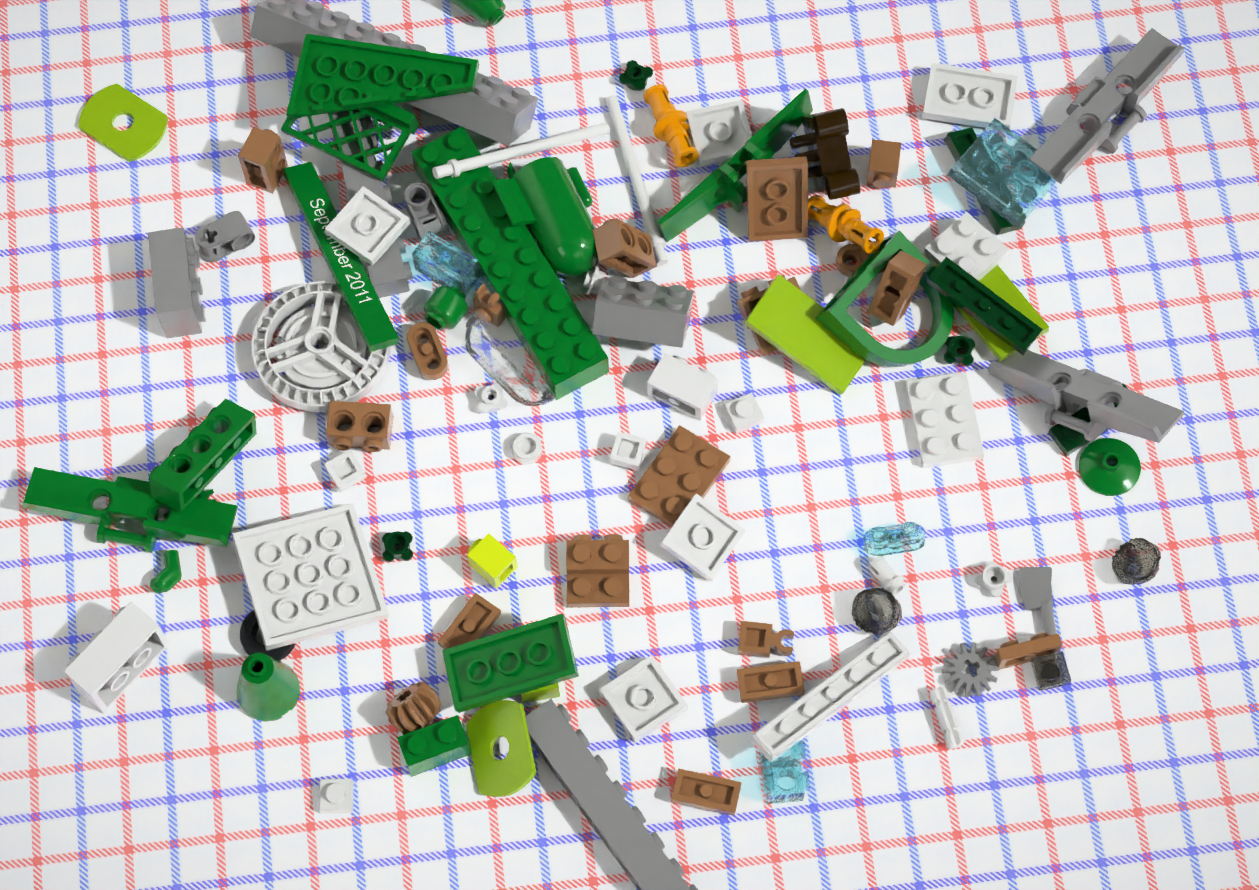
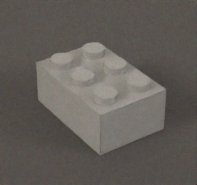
(176, 282)
(643, 311)

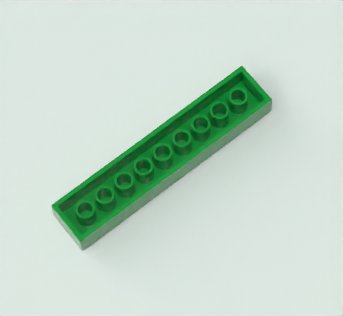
(513, 267)

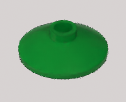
(1109, 479)

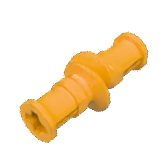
(671, 126)
(844, 224)

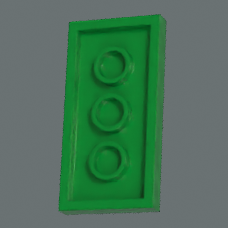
(510, 663)

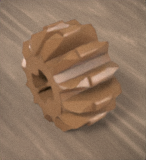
(413, 707)

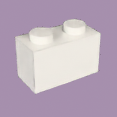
(682, 386)

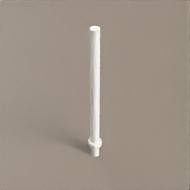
(454, 168)
(636, 179)

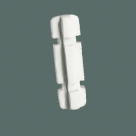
(946, 718)

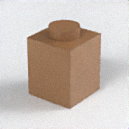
(883, 163)

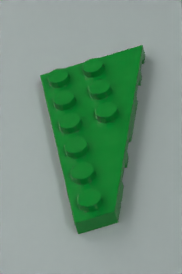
(358, 75)

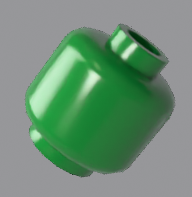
(445, 307)

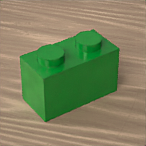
(434, 745)

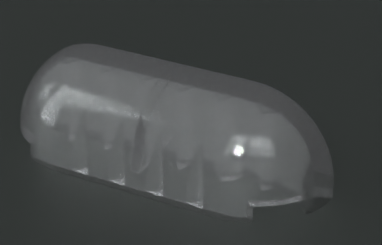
(505, 366)

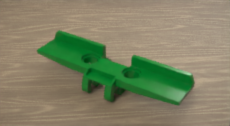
(724, 182)
(129, 498)

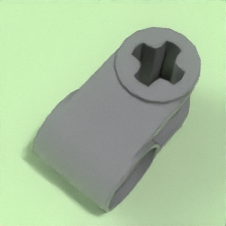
(424, 215)
(224, 235)

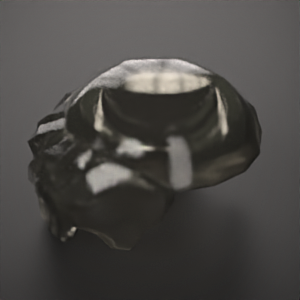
(1136, 561)
(876, 611)

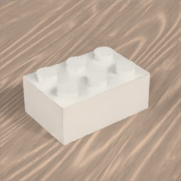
(116, 656)

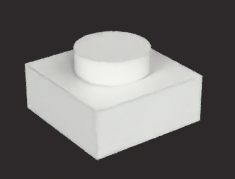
(744, 413)
(628, 451)
(345, 470)
(336, 796)

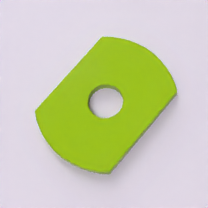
(130, 144)
(518, 768)

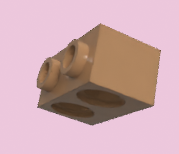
(263, 159)
(624, 248)
(896, 288)
(360, 417)

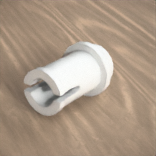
(887, 576)

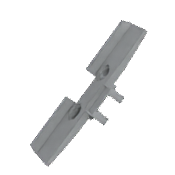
(1100, 100)
(1133, 415)

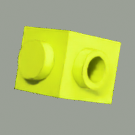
(491, 560)

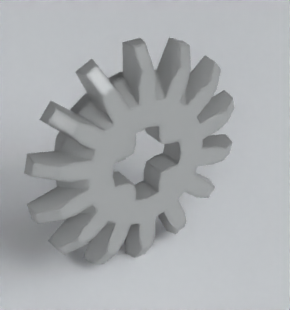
(967, 681)

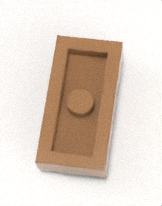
(470, 623)
(1015, 653)
(770, 682)
(706, 792)

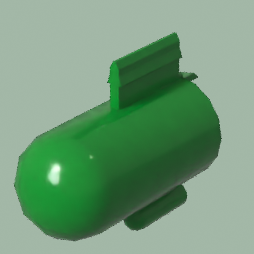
(555, 209)

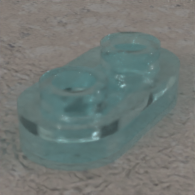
(894, 539)

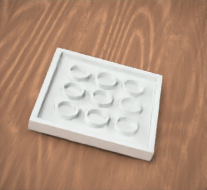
(310, 576)

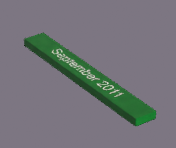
(342, 263)

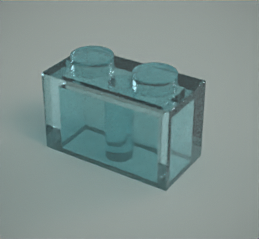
(445, 263)

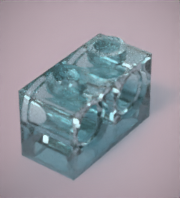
(785, 767)

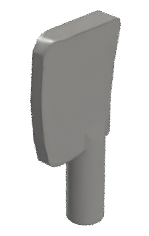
(1037, 594)

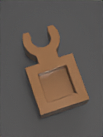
(487, 307)
(757, 640)

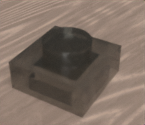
(1050, 671)

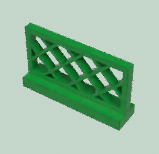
(389, 114)

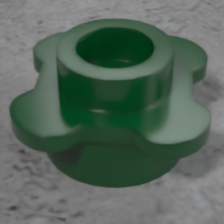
(635, 83)
(959, 342)
(394, 538)

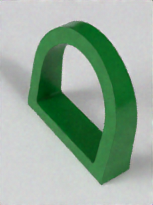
(842, 325)

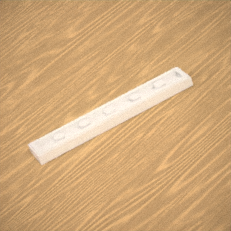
(830, 696)

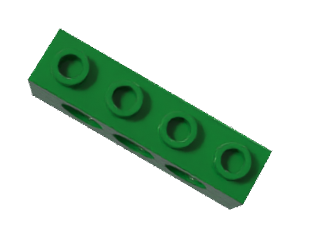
(202, 455)

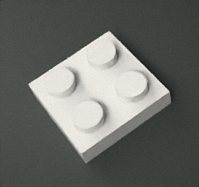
(718, 131)
(367, 225)
(968, 246)
(702, 537)
(643, 698)

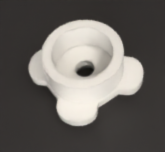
(593, 280)
(487, 405)
(991, 570)

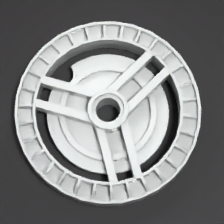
(304, 362)

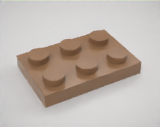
(777, 198)
(677, 473)

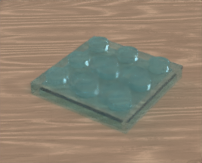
(1001, 175)

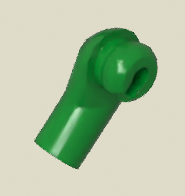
(169, 575)

